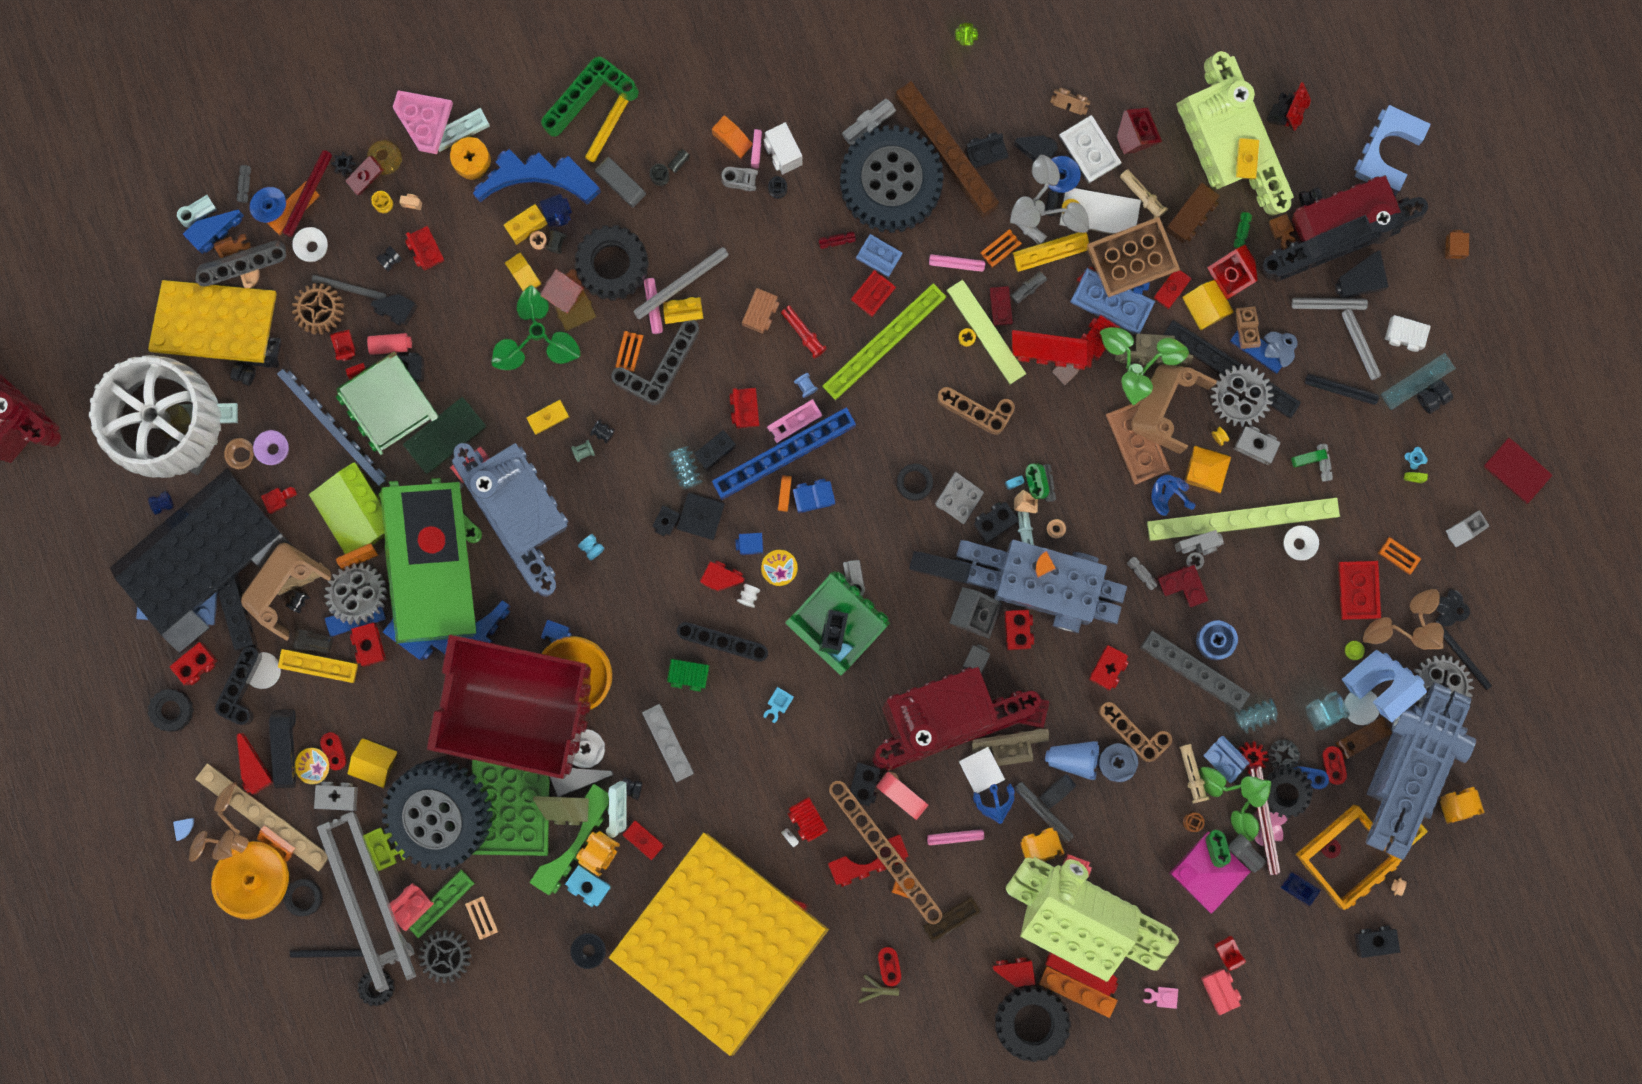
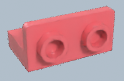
(410, 906)

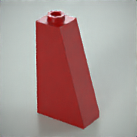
(1082, 975)

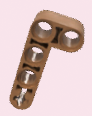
(973, 407)
(1130, 729)

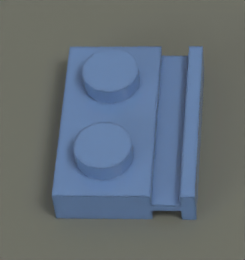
(879, 255)
(1226, 759)

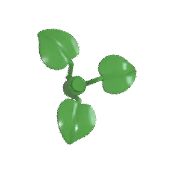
(1133, 382)
(1252, 788)

